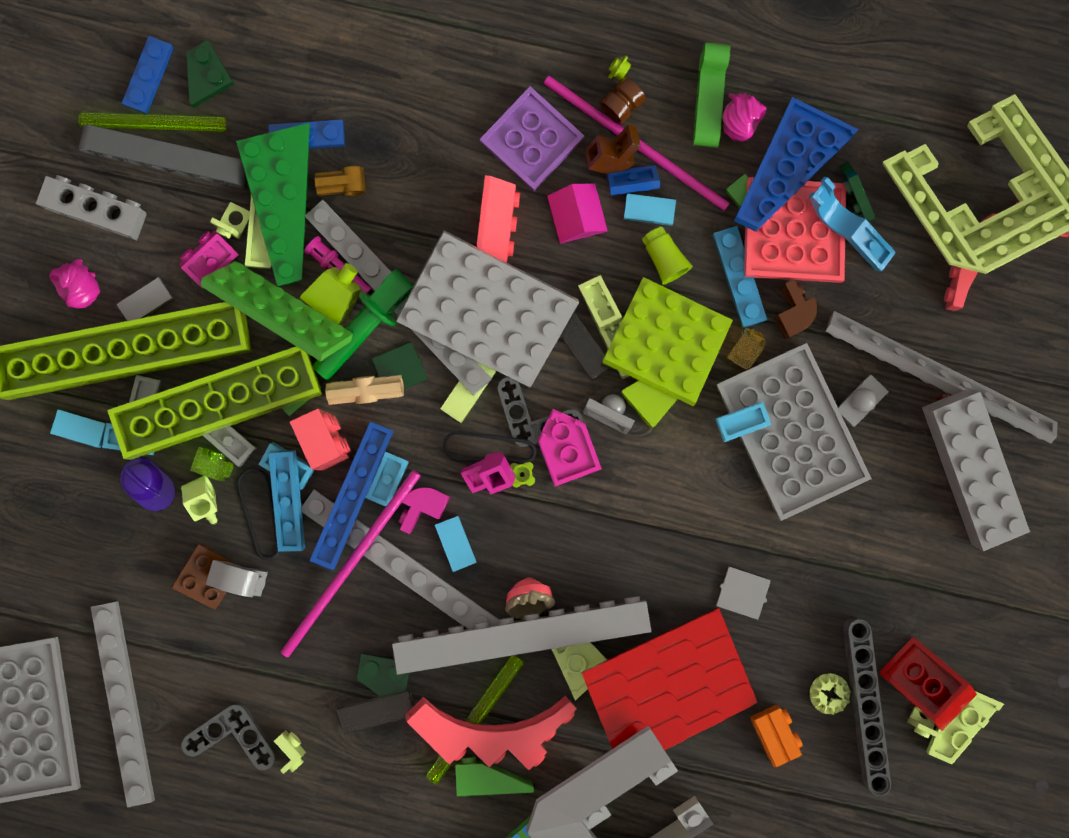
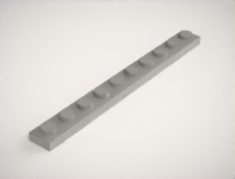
(374, 273)
(939, 375)
(405, 568)

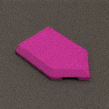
(567, 448)

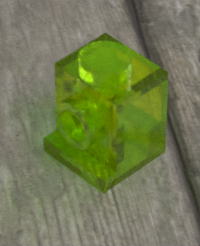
(211, 465)

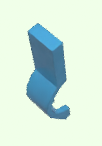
(850, 226)

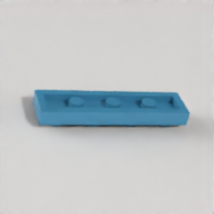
(742, 288)
(286, 500)

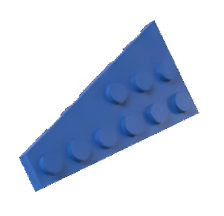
(795, 154)

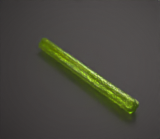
(160, 122)
(481, 710)

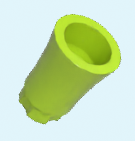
(666, 255)

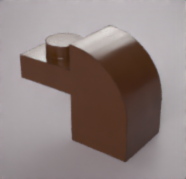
(613, 155)
(801, 312)

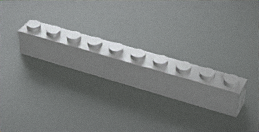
(521, 636)

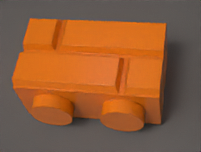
(776, 736)

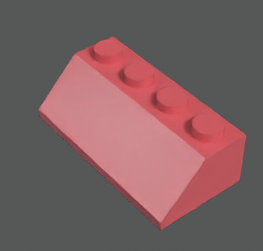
(497, 217)

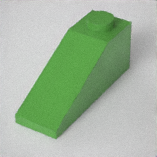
(476, 778)

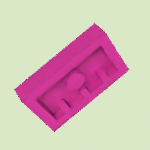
(207, 257)

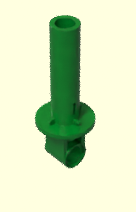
(377, 309)

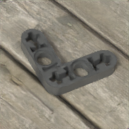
(532, 427)
(230, 726)

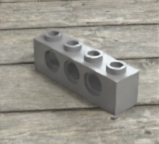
(53, 198)

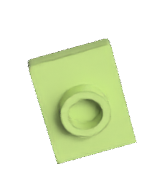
(225, 228)
(922, 726)

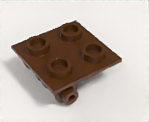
(194, 577)

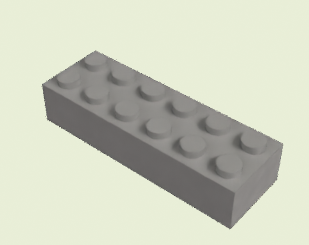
(976, 469)

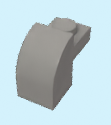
(236, 579)

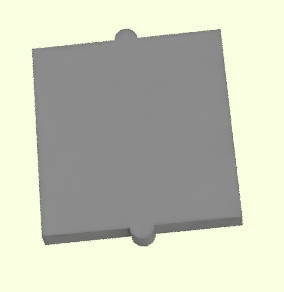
(743, 593)

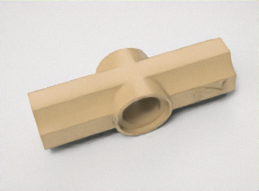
(364, 389)

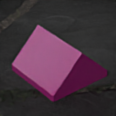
(577, 212)

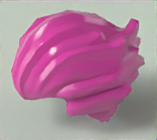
(742, 116)
(75, 284)

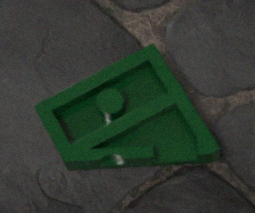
(853, 186)

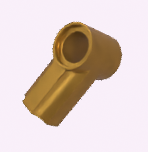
(347, 182)

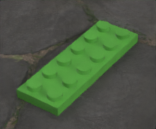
(277, 310)

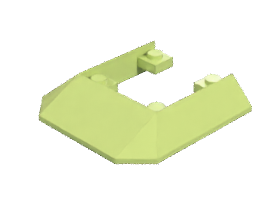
(1011, 233)

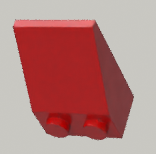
(928, 683)

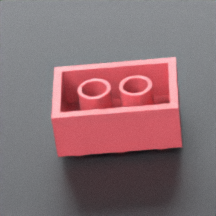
(320, 439)

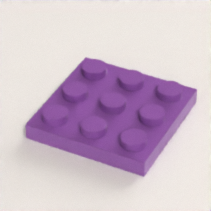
(531, 138)

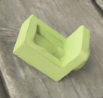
(290, 745)

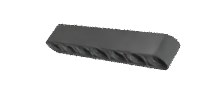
(162, 156)
(874, 716)

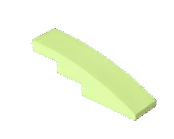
(602, 310)

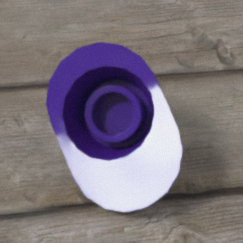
(147, 484)

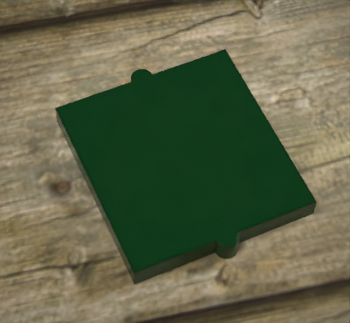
(401, 362)

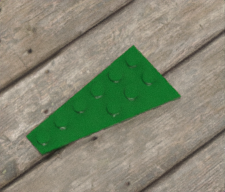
(278, 184)

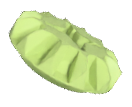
(826, 682)

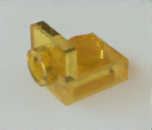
(747, 348)

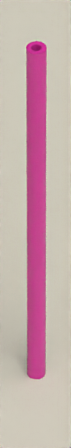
(644, 148)
(350, 563)

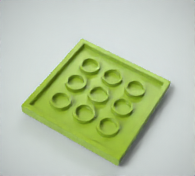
(667, 341)

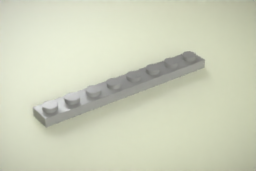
(122, 704)

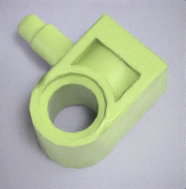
(200, 499)

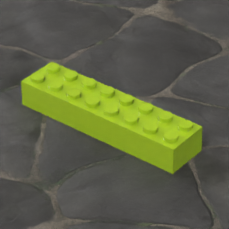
(214, 402)

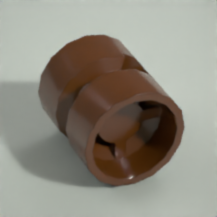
(619, 104)

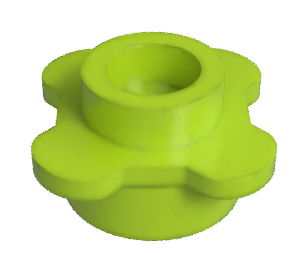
(619, 68)
(527, 478)

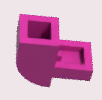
(489, 473)
(422, 500)

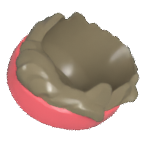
(528, 597)

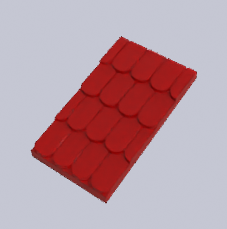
(671, 683)

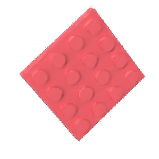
(796, 242)

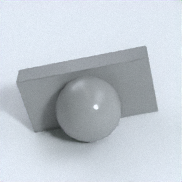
(862, 400)
(610, 413)

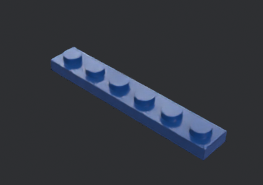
(351, 496)

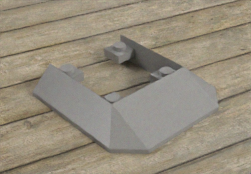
(582, 799)

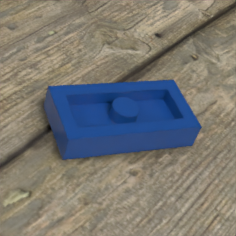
(633, 180)

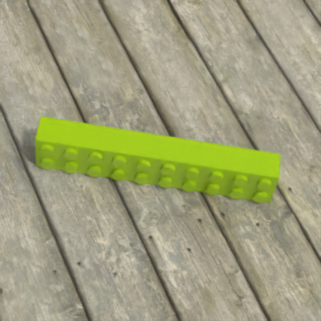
(122, 350)

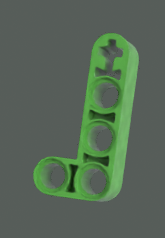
(710, 94)

